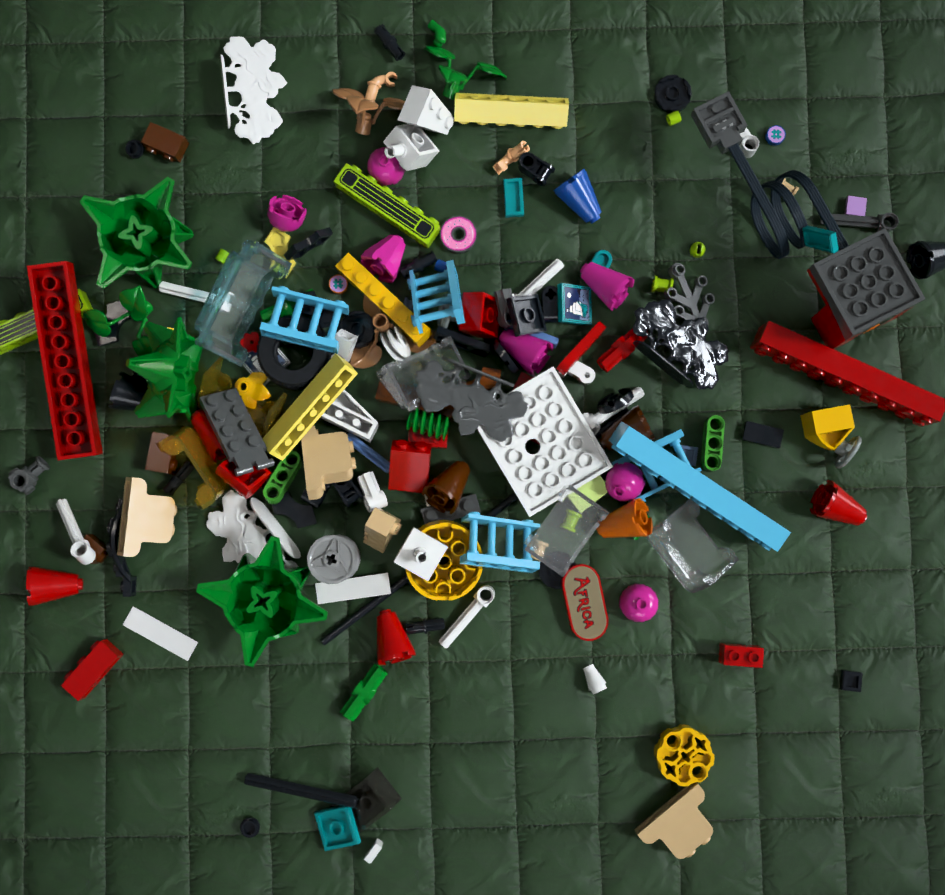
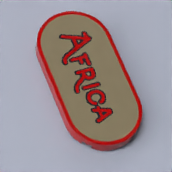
(584, 602)

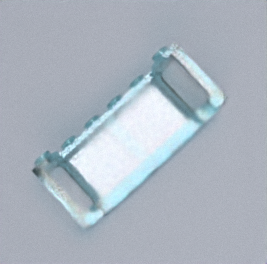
(236, 299)

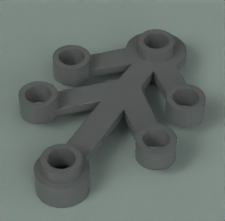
(690, 299)

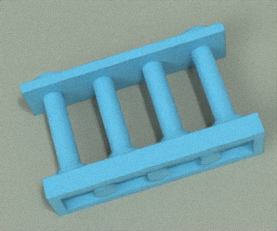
(452, 298)
(308, 338)
(672, 439)
(490, 559)

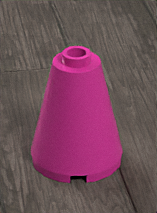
(607, 284)
(526, 350)

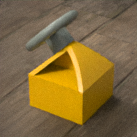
(829, 429)

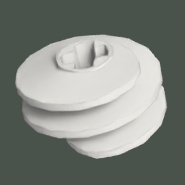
(398, 345)

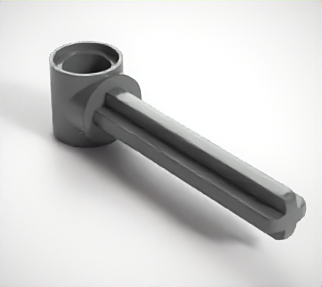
(866, 221)

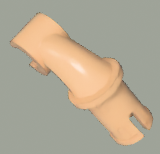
(375, 84)
(511, 156)

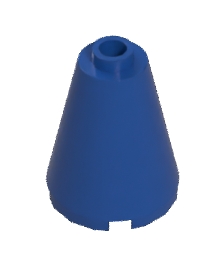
(580, 196)

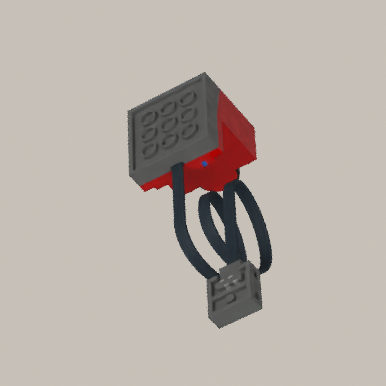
(860, 282)

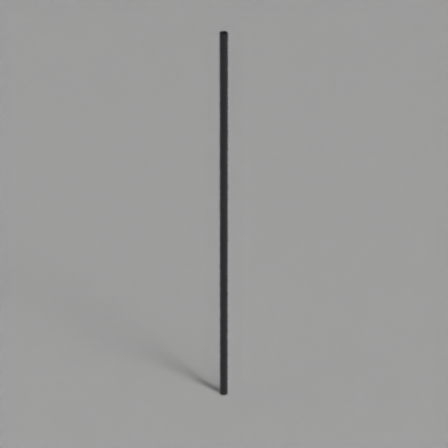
(404, 580)

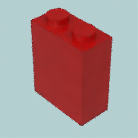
(409, 466)

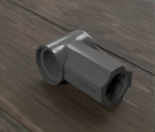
(502, 307)

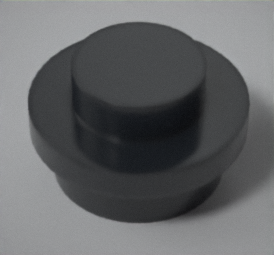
(134, 149)
(250, 827)

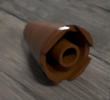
(634, 419)
(447, 488)

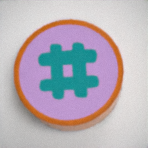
(338, 284)

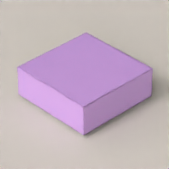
(855, 206)

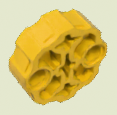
(690, 748)

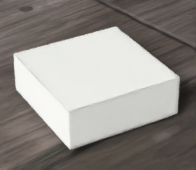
(373, 851)

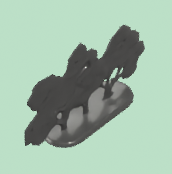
(471, 403)

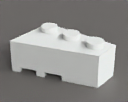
(426, 111)
(351, 417)

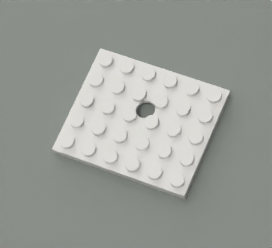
(567, 445)

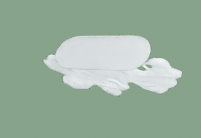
(255, 85)
(243, 534)

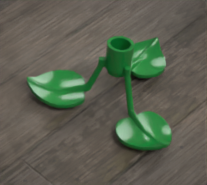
(452, 77)
(133, 301)

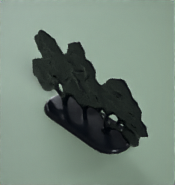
(685, 342)

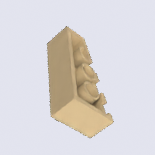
(380, 529)

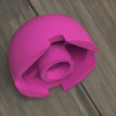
(384, 169)
(286, 213)
(624, 482)
(638, 602)

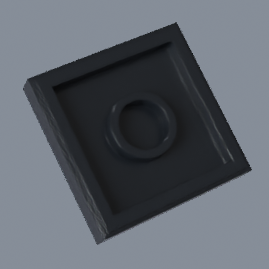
(526, 315)

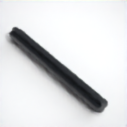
(301, 790)

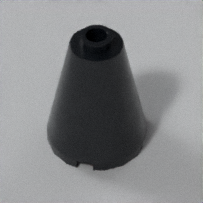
(926, 258)
(127, 393)

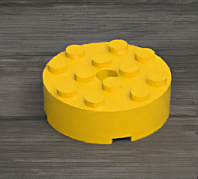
(451, 579)

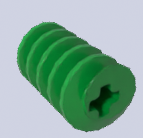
(428, 424)

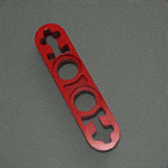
(581, 348)

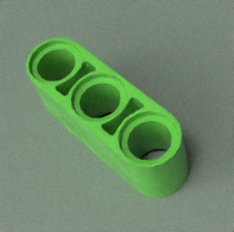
(718, 436)
(282, 486)

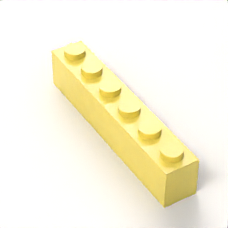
(511, 110)
(309, 407)

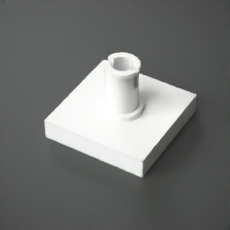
(420, 554)

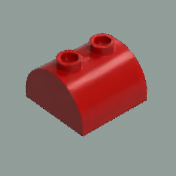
(245, 484)

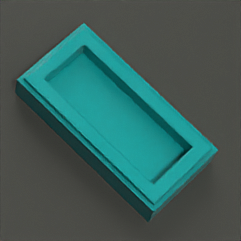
(513, 197)
(820, 239)

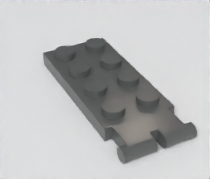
(236, 431)

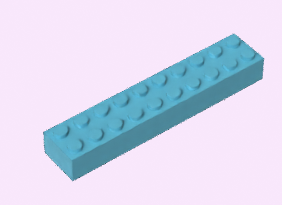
(704, 490)

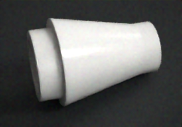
(594, 679)

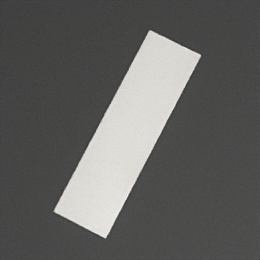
(353, 588)
(160, 633)

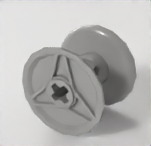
(321, 561)

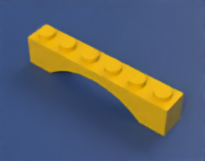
(382, 298)

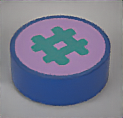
(775, 135)

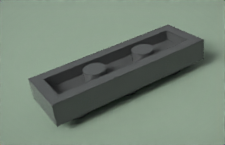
(466, 505)

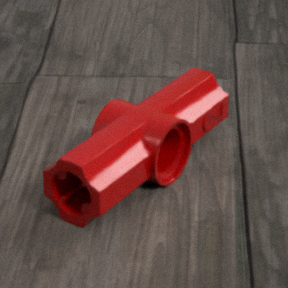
(619, 350)

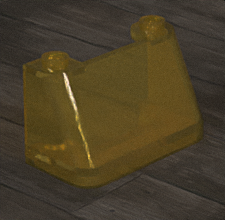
(188, 441)

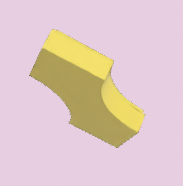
(278, 243)

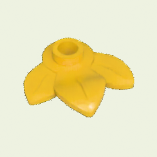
(255, 389)

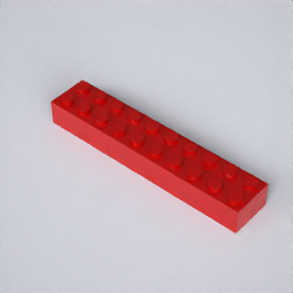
(64, 360)
(848, 374)

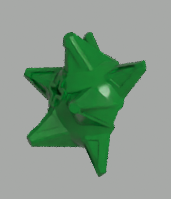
(138, 234)
(169, 371)
(265, 619)

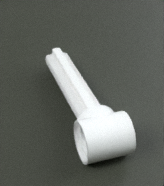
(541, 279)
(182, 291)
(595, 420)
(79, 543)
(465, 618)

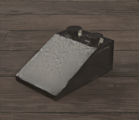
(374, 797)

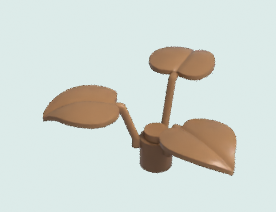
(360, 105)
(371, 354)

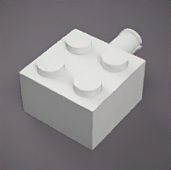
(410, 147)

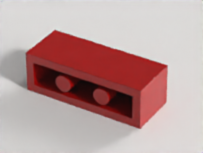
(91, 669)

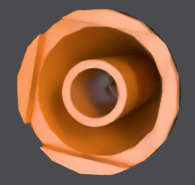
(627, 521)

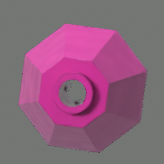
(384, 258)

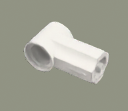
(751, 140)
(373, 496)

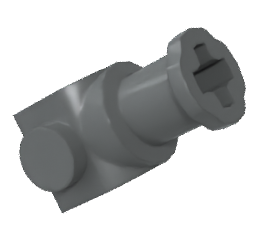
(30, 475)

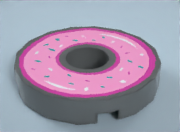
(458, 245)

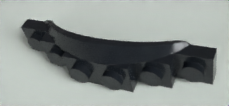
(129, 582)

